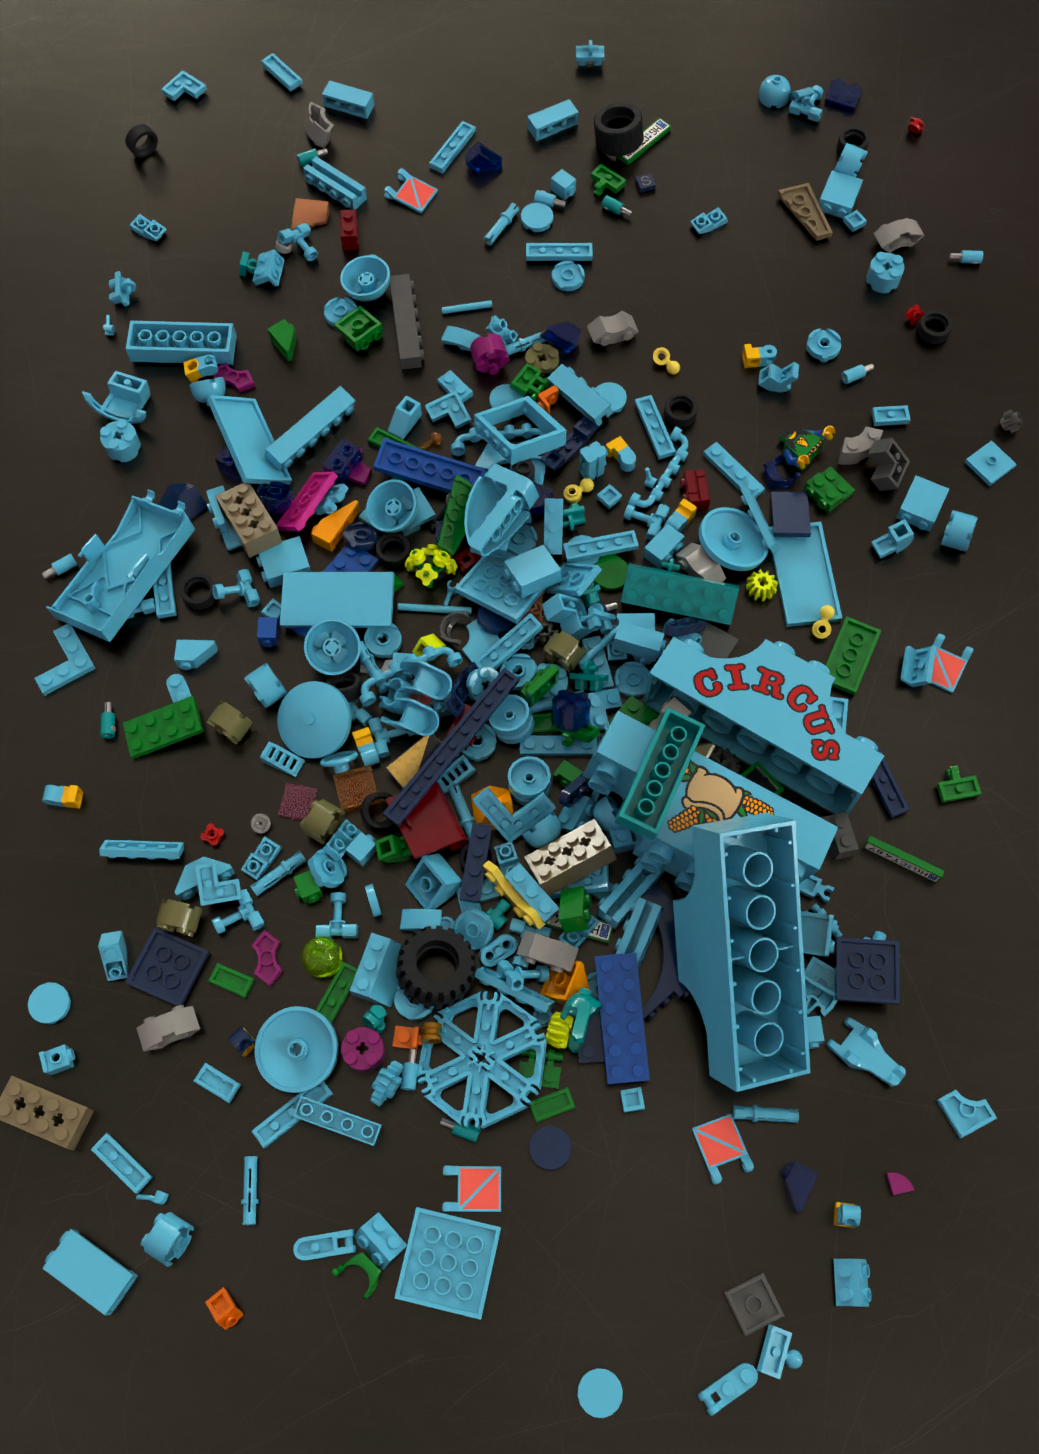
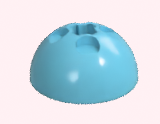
(365, 278)
(392, 506)
(343, 646)

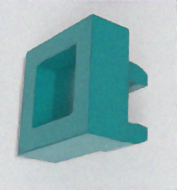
(245, 264)

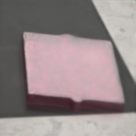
(297, 801)

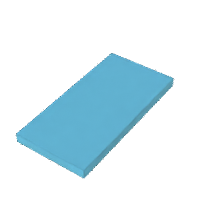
(246, 438)
(805, 577)
(354, 597)

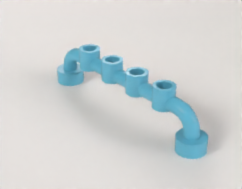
(509, 433)
(664, 480)
(430, 654)

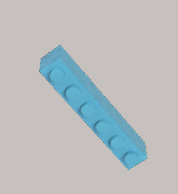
(310, 428)

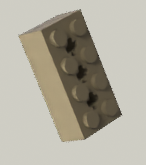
(248, 519)
(570, 857)
(55, 1107)

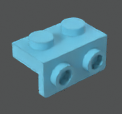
(268, 268)
(918, 666)
(577, 815)
(380, 1241)
(852, 1282)

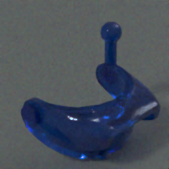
(774, 477)

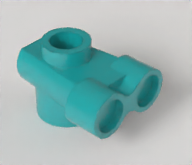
(497, 914)
(375, 1018)

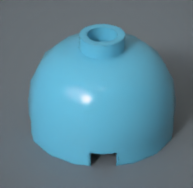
(774, 91)
(204, 388)
(606, 813)
(544, 831)

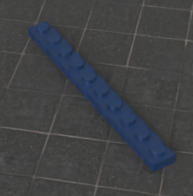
(451, 747)

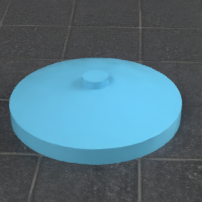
(732, 539)
(314, 719)
(296, 1049)

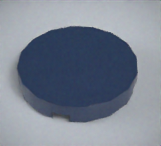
(360, 536)
(492, 622)
(550, 1147)

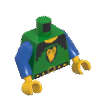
(804, 445)

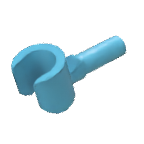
(109, 329)
(650, 481)
(451, 591)
(159, 1198)

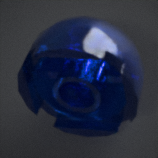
(275, 497)

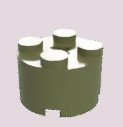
(564, 651)
(229, 722)
(322, 821)
(179, 917)

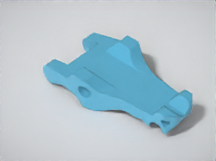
(864, 1052)

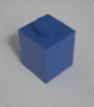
(268, 631)

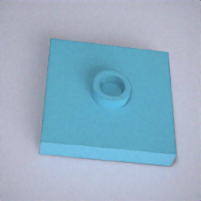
(990, 463)

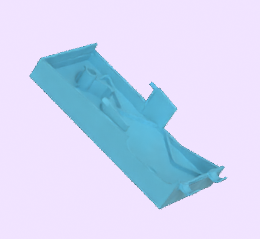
(124, 568)

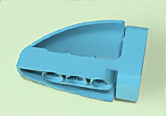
(497, 508)

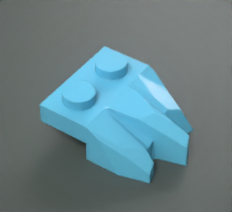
(820, 986)

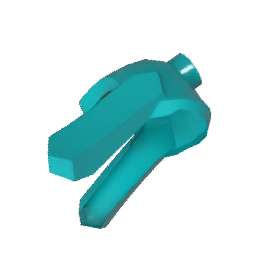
(583, 1008)

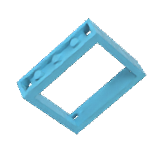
(552, 439)

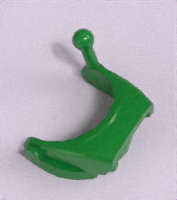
(370, 1268)

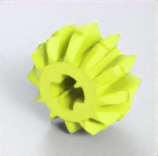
(768, 585)
(559, 1030)

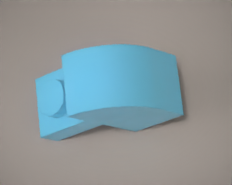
(778, 379)
(896, 540)

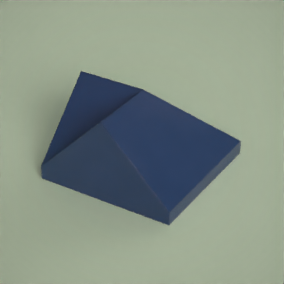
(187, 494)

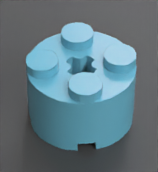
(850, 160)
(885, 272)
(120, 440)
(959, 530)
(266, 685)
(167, 1238)

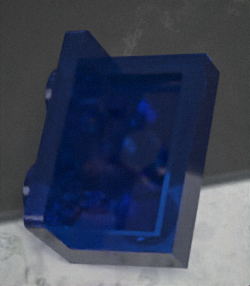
(843, 93)

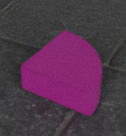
(898, 1183)

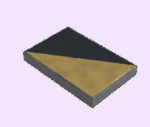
(412, 759)

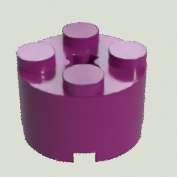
(489, 353)
(355, 1040)

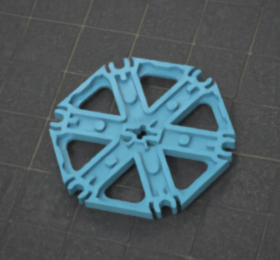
(498, 1071)

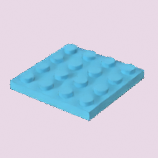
(490, 589)
(448, 1263)

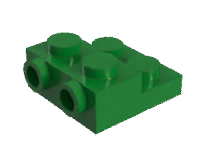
(359, 328)
(828, 489)
(540, 685)

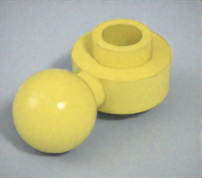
(673, 367)
(586, 485)
(826, 613)

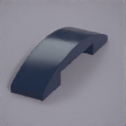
(574, 442)
(459, 691)

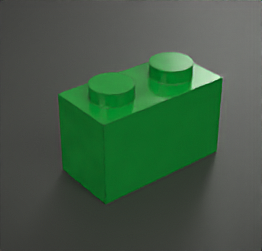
(574, 909)

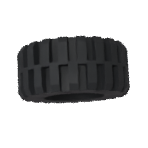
(442, 943)

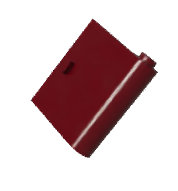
(431, 825)

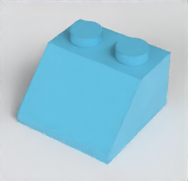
(433, 881)

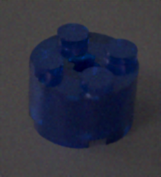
(570, 710)

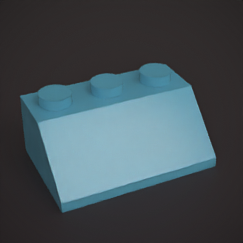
(377, 971)

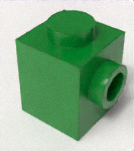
(307, 888)

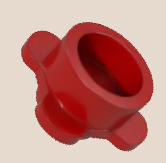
(916, 125)
(911, 312)
(213, 840)

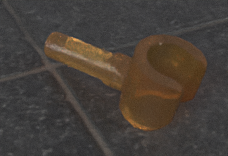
(435, 437)

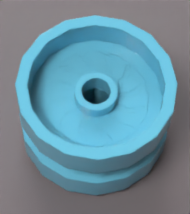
(512, 720)
(528, 779)

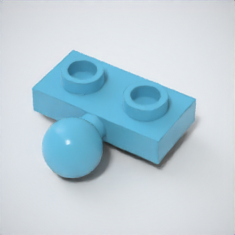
(775, 1353)

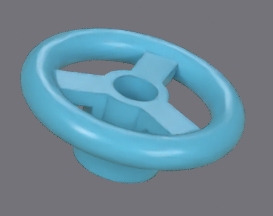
(339, 760)

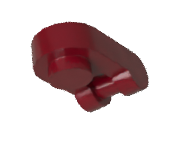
(473, 558)

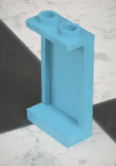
(817, 933)
(89, 1272)

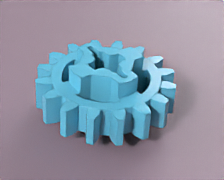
(386, 1083)

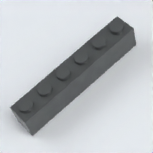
(405, 321)

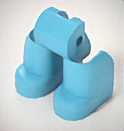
(416, 716)

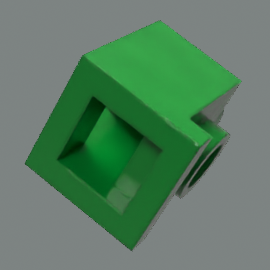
(566, 773)

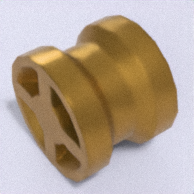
(431, 1033)

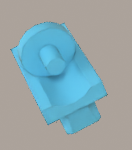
(589, 53)
(122, 288)
(499, 327)
(598, 619)

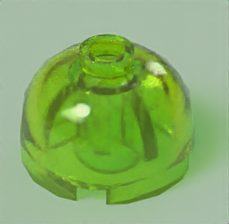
(321, 957)

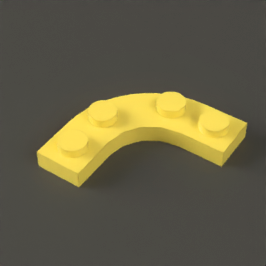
(502, 887)

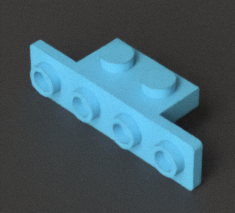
(219, 521)

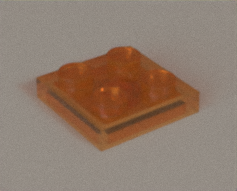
(354, 786)

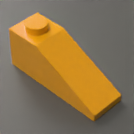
(331, 528)

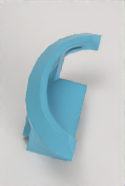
(125, 399)

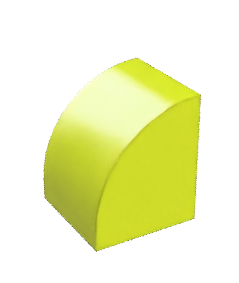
(429, 640)

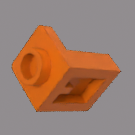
(548, 398)
(407, 1037)
(224, 1309)

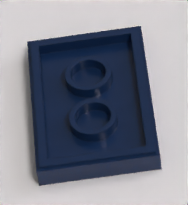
(790, 514)

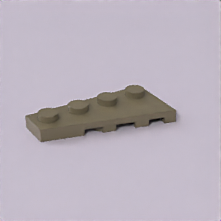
(806, 209)

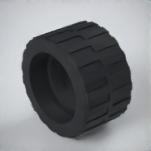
(618, 129)

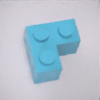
(567, 612)

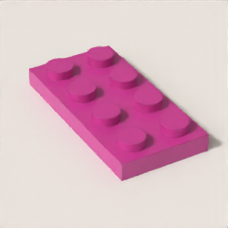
(306, 501)

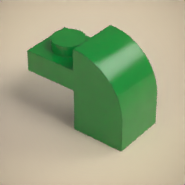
(392, 849)

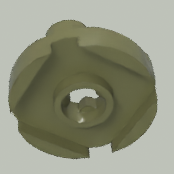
(545, 351)

